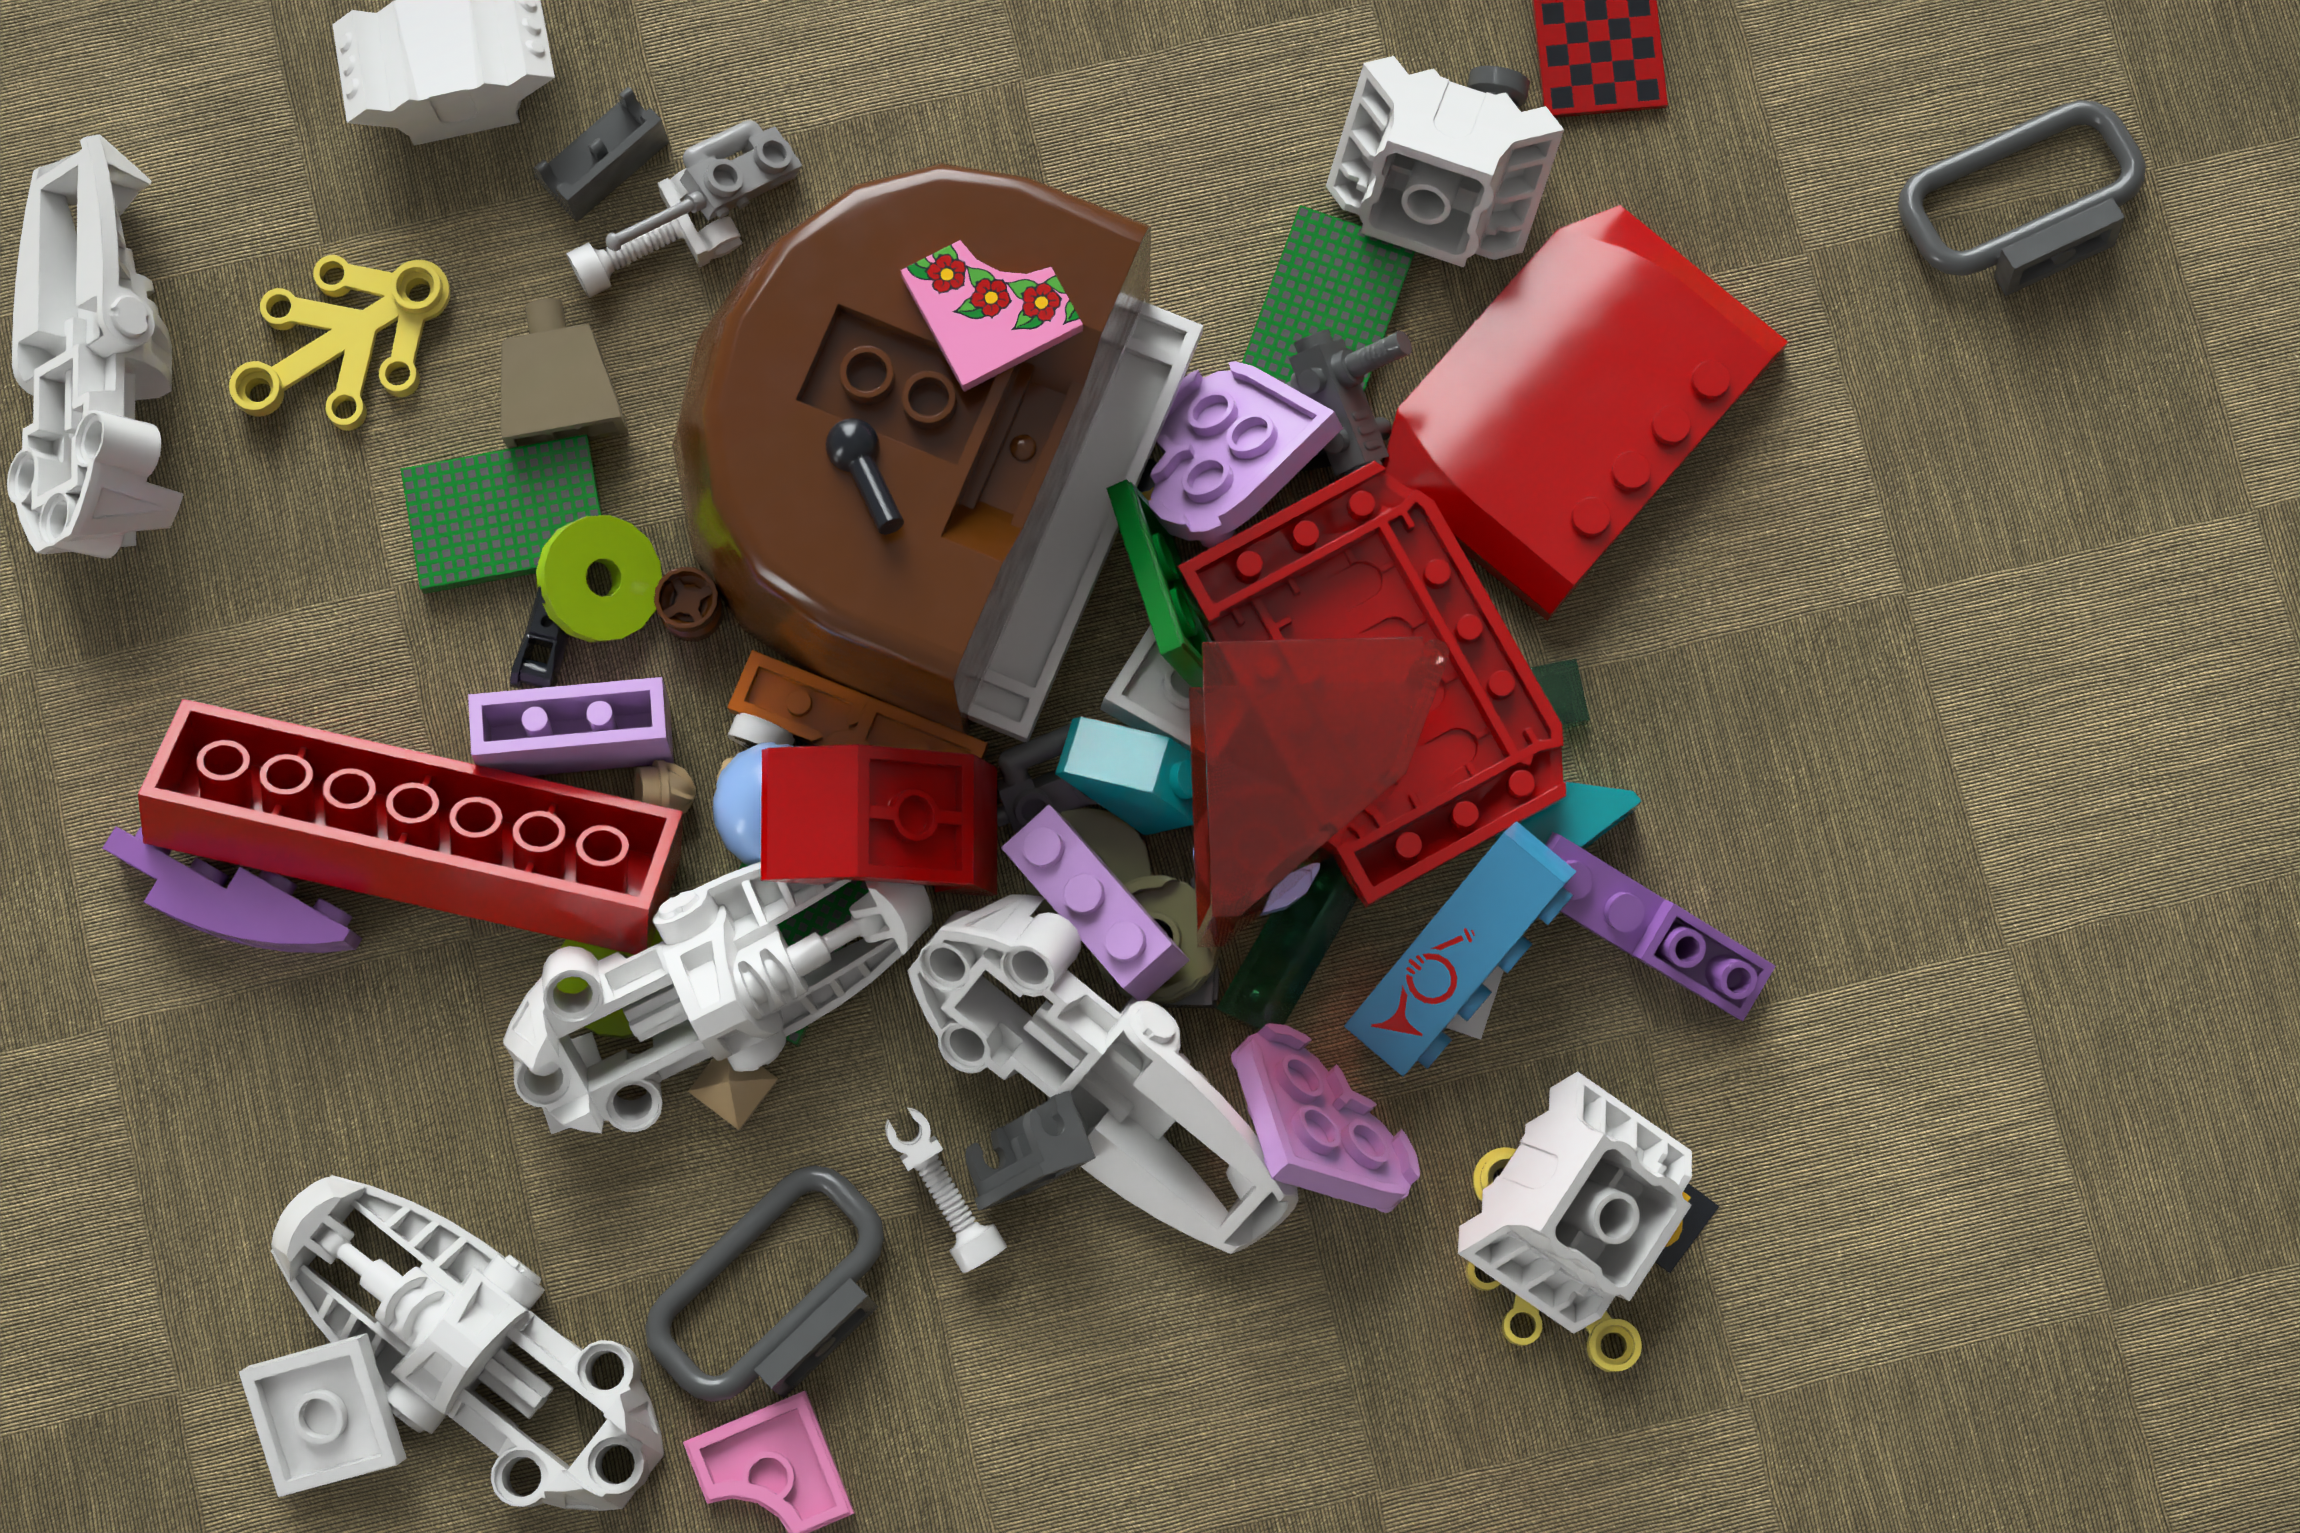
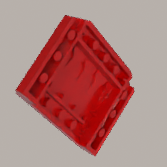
(1575, 401)
(1383, 565)

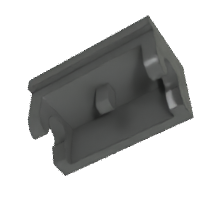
(603, 156)
(1030, 1152)

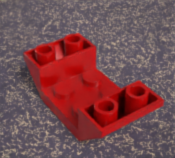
(879, 817)

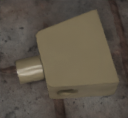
(555, 382)

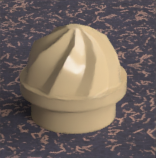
(664, 786)

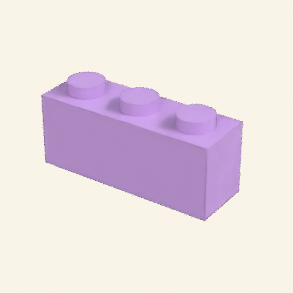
(572, 727)
(1095, 903)

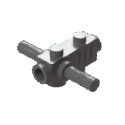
(1333, 378)

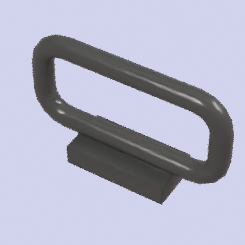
(2050, 240)
(809, 1328)

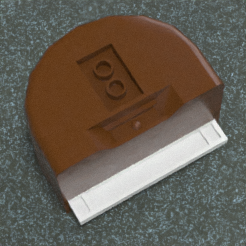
(992, 482)

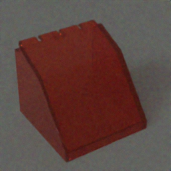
(1294, 759)

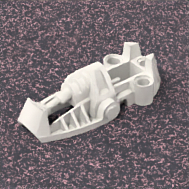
(86, 352)
(708, 990)
(1114, 1063)
(450, 1330)

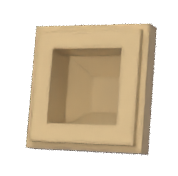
(731, 1092)

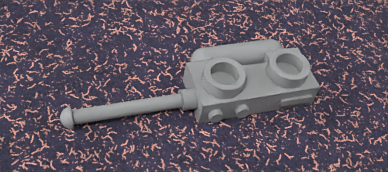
(721, 183)

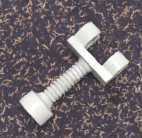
(715, 240)
(974, 1241)

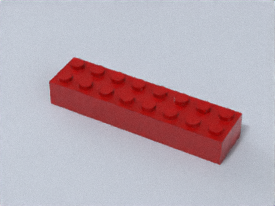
(411, 827)

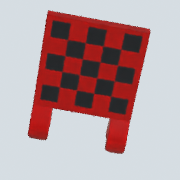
(1599, 56)

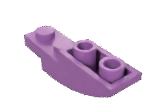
(247, 912)
(1660, 933)

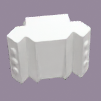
(442, 65)
(1441, 164)
(1580, 1205)

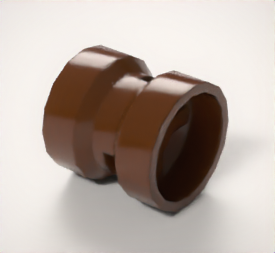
(682, 593)

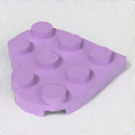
(1232, 449)
(1317, 1127)

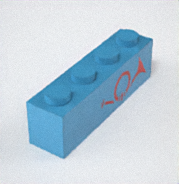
(1460, 950)

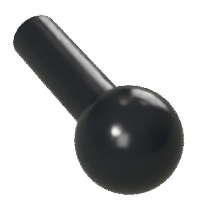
(853, 448)

